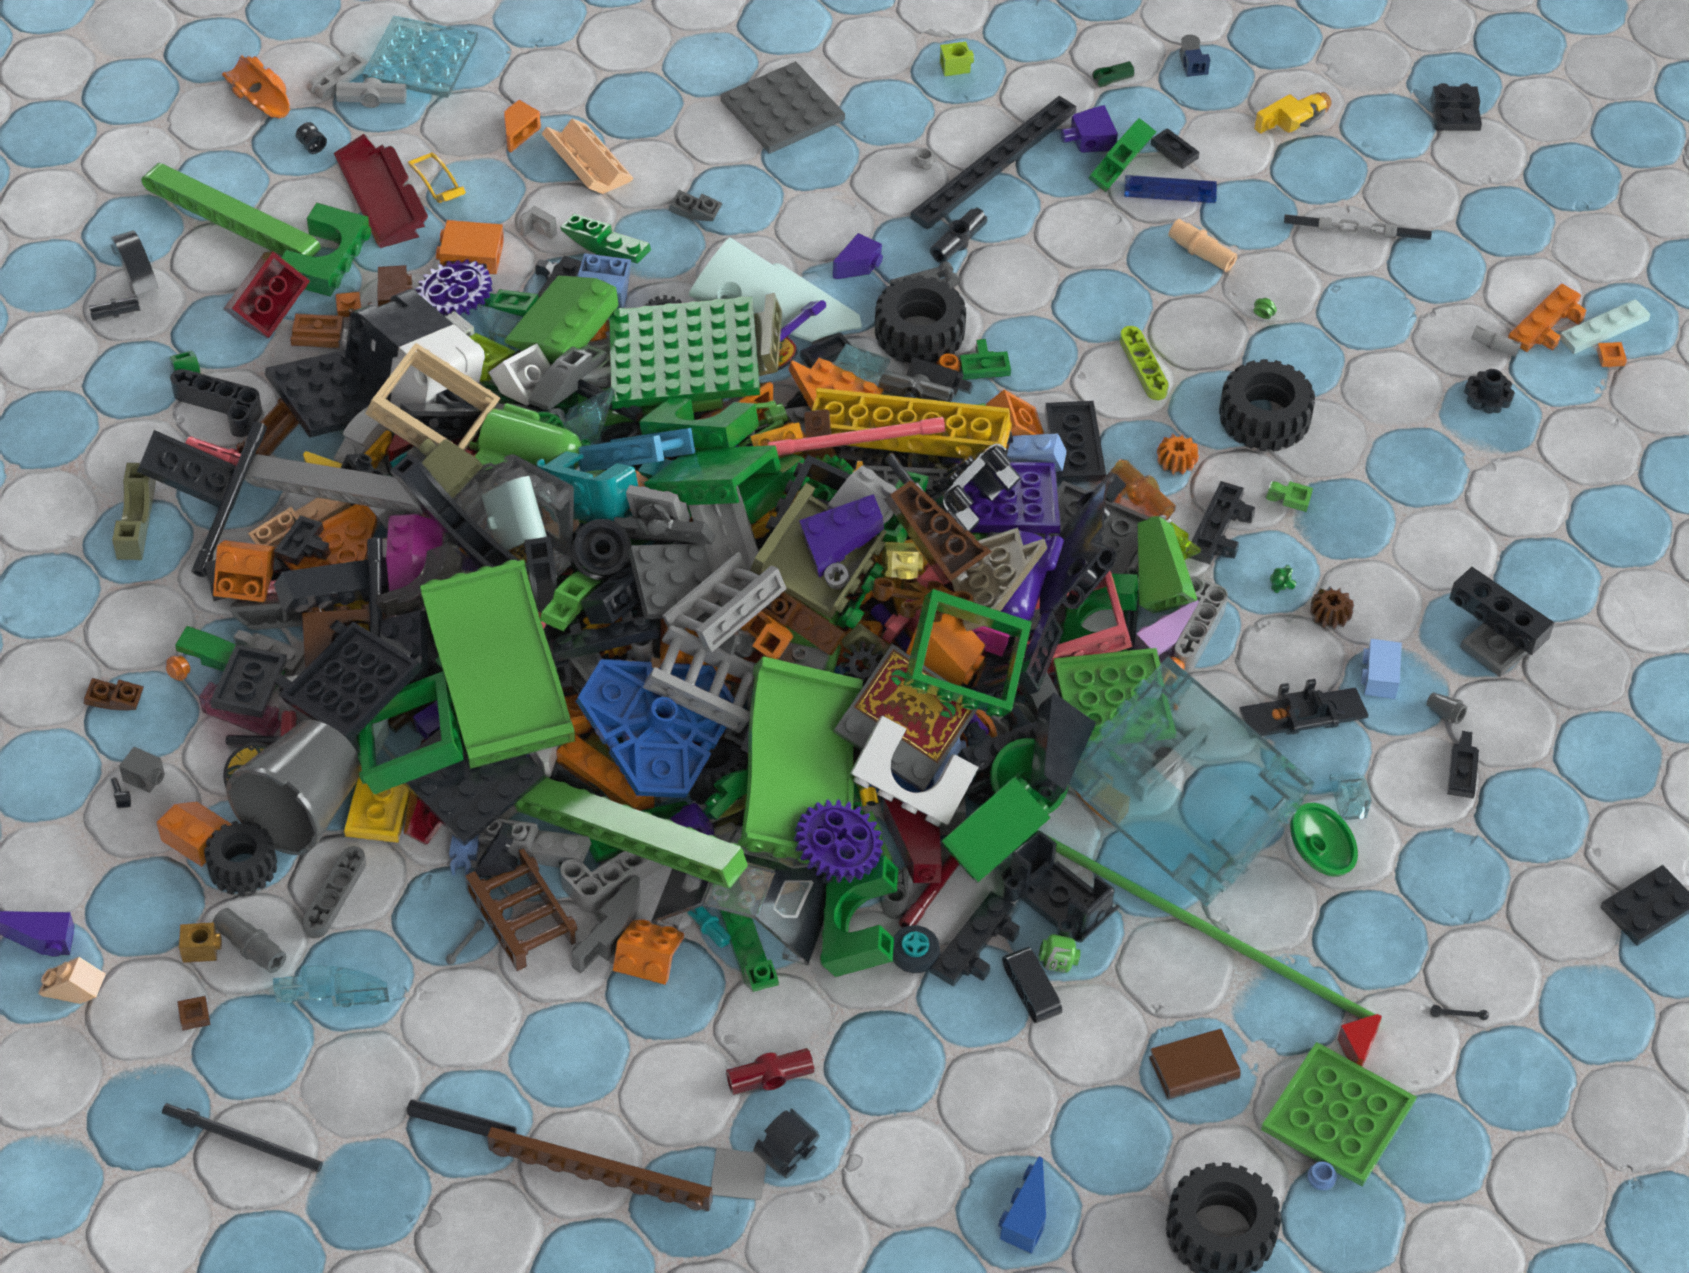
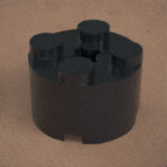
(787, 1142)

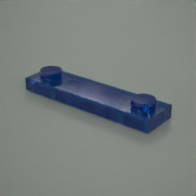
(1170, 189)

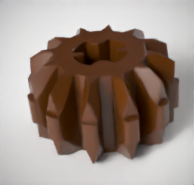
(1331, 607)

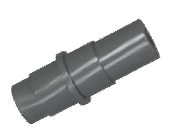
(249, 940)

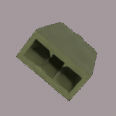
(449, 465)

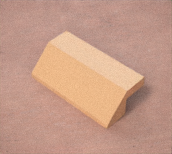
(588, 157)

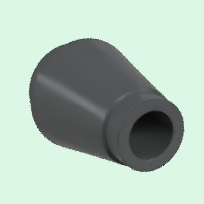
(1447, 707)

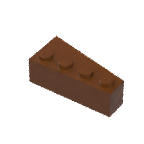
(935, 533)

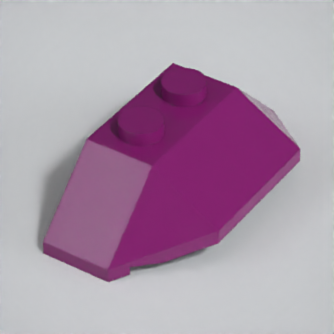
(407, 546)

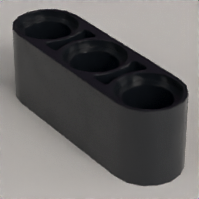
(1032, 985)

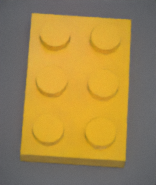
(377, 815)

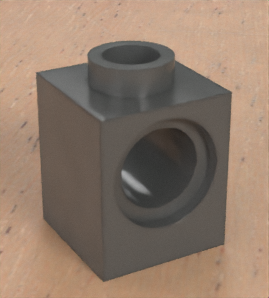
(142, 769)

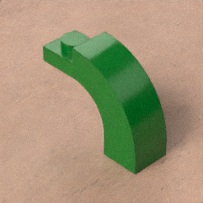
(730, 788)

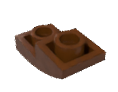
(113, 696)

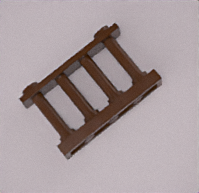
(505, 929)

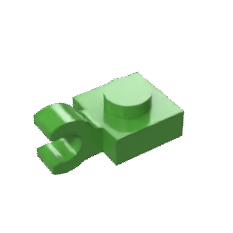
(1294, 495)

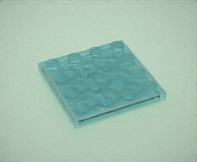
(421, 56)

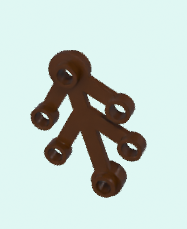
(911, 589)

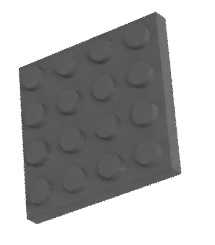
(782, 107)

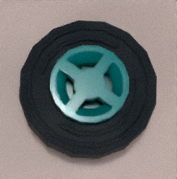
(915, 939)

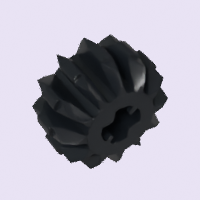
(860, 655)

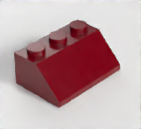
(266, 294)

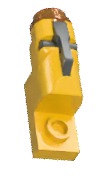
(1293, 113)

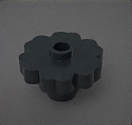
(1489, 391)

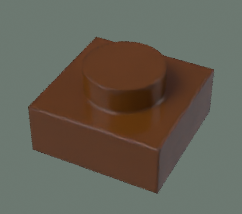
(193, 1013)

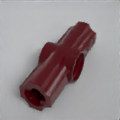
(770, 1071)

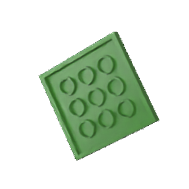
(1103, 681)
(1339, 1113)

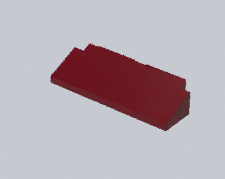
(379, 188)

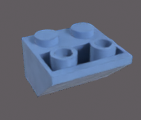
(610, 270)

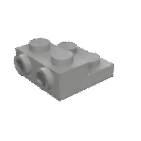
(641, 496)

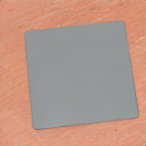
(738, 1174)

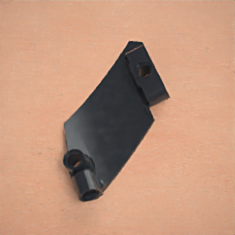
(1080, 563)

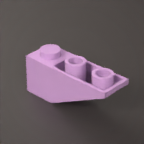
(1165, 632)

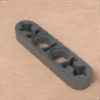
(334, 891)

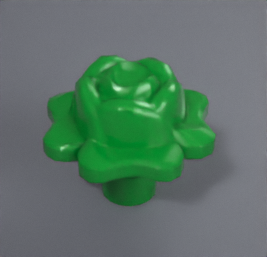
(1282, 578)

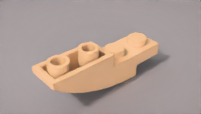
(275, 529)

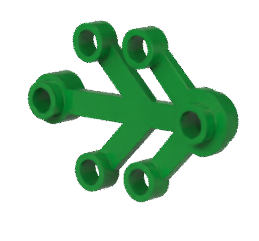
(851, 613)

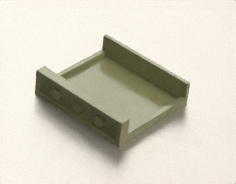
(789, 554)

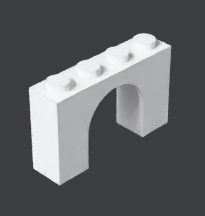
(874, 769)

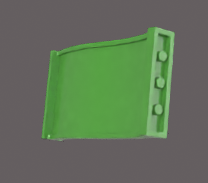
(497, 663)
(794, 751)

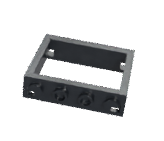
(813, 469)

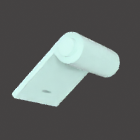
(513, 513)

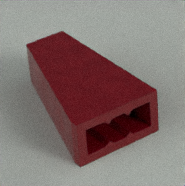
(916, 841)

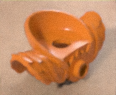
(271, 96)

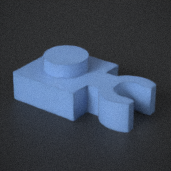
(463, 854)

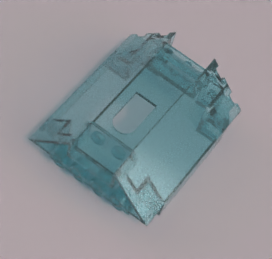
(1229, 812)

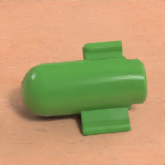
(522, 434)

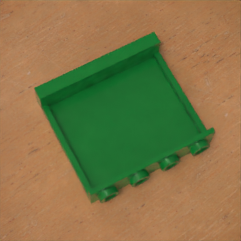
(714, 473)

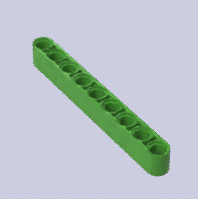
(228, 212)

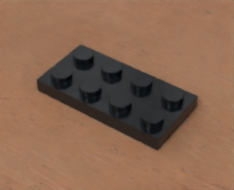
(1079, 433)
(186, 468)

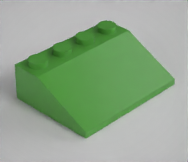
(565, 316)

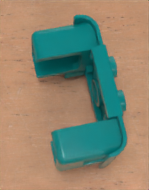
(598, 496)

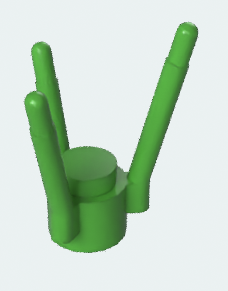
(774, 416)

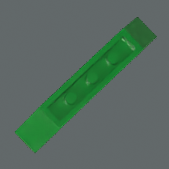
(751, 959)

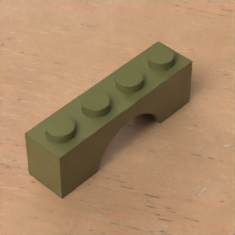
(131, 531)

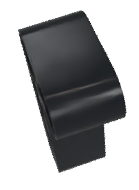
(236, 400)

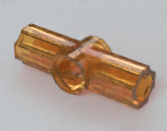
(1143, 490)

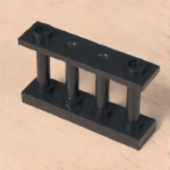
(1035, 662)

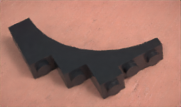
(449, 516)

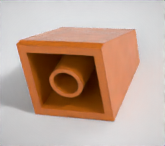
(952, 651)

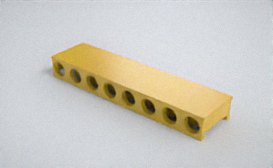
(967, 426)

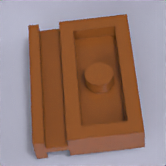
(317, 330)

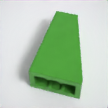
(1162, 569)

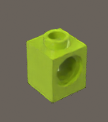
(955, 58)

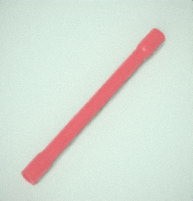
(923, 427)

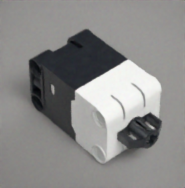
(385, 334)

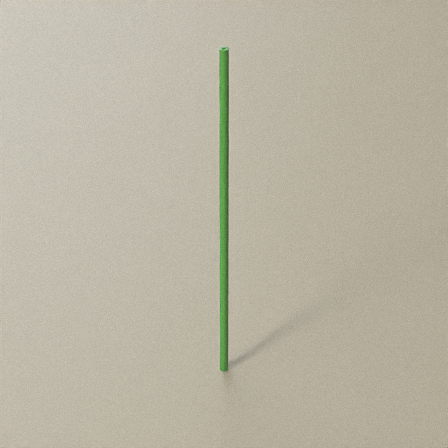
(1212, 931)

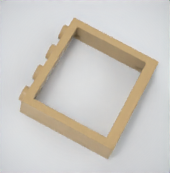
(446, 375)

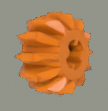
(1177, 454)

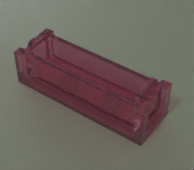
(262, 726)

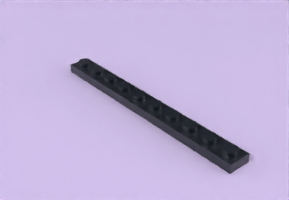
(993, 162)

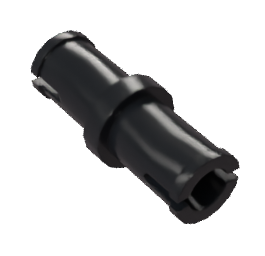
(114, 308)

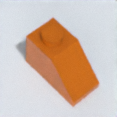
(520, 124)

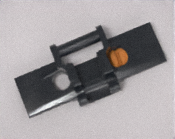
(1304, 710)

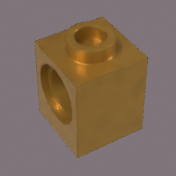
(193, 934)

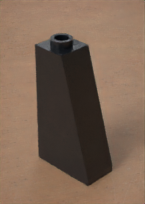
(1058, 745)

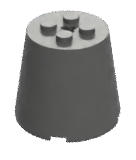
(296, 785)

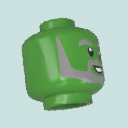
(1059, 953)

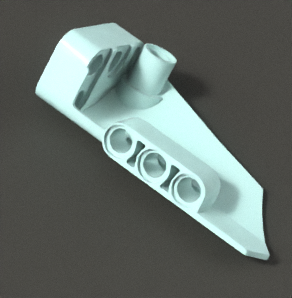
(742, 273)

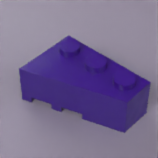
(840, 531)

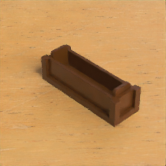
(279, 425)

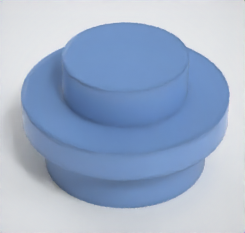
(1322, 1176)

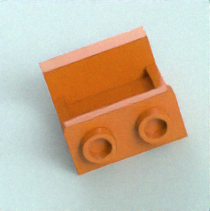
(471, 241)

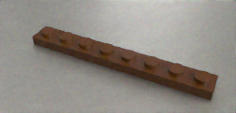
(601, 1169)

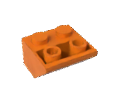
(243, 570)

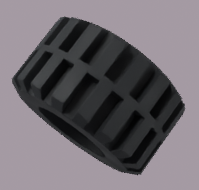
(723, 760)
(243, 875)

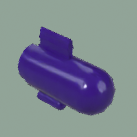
(1026, 597)

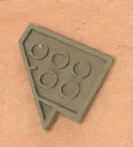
(1000, 572)

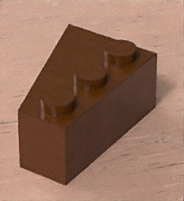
(391, 282)

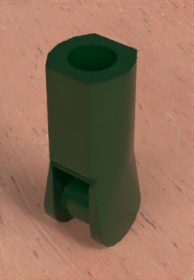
(1114, 73)

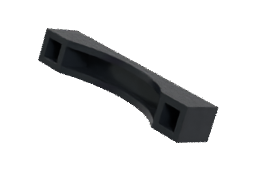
(543, 584)

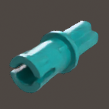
(710, 926)

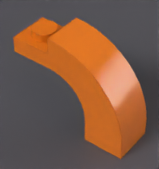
(770, 634)

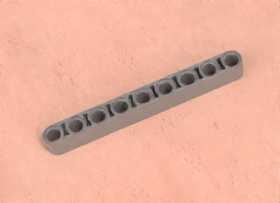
(330, 483)

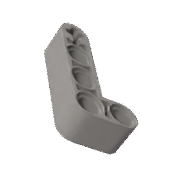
(1202, 623)
(598, 880)

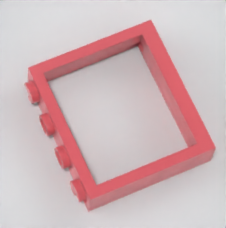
(1104, 641)

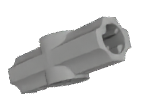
(371, 92)

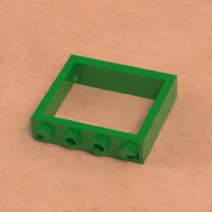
(980, 615)
(420, 761)

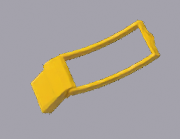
(446, 195)

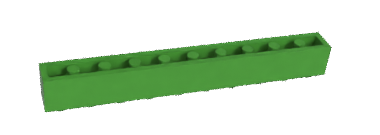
(635, 831)

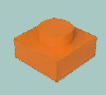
(346, 301)
(1611, 354)

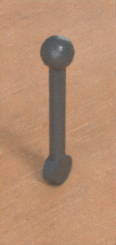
(451, 958)

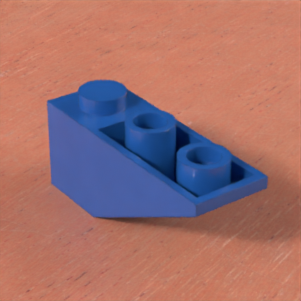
(1027, 1216)

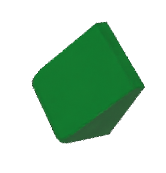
(186, 361)

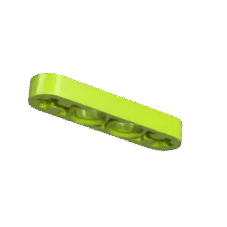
(1148, 361)

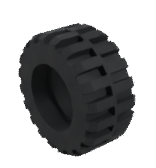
(920, 298)
(1263, 427)
(1229, 1188)

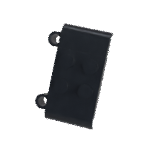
(989, 472)
(1056, 890)

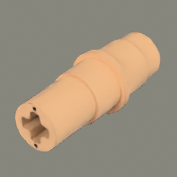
(1202, 245)

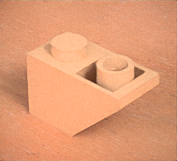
(72, 981)

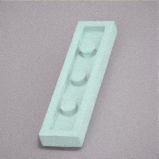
(1604, 326)

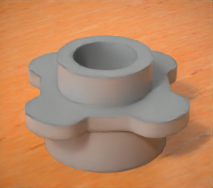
(924, 158)

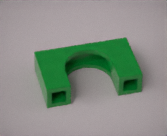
(337, 225)
(719, 431)
(1128, 594)
(862, 949)

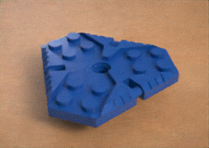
(655, 750)

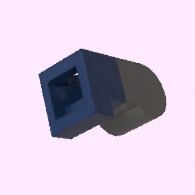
(1192, 58)

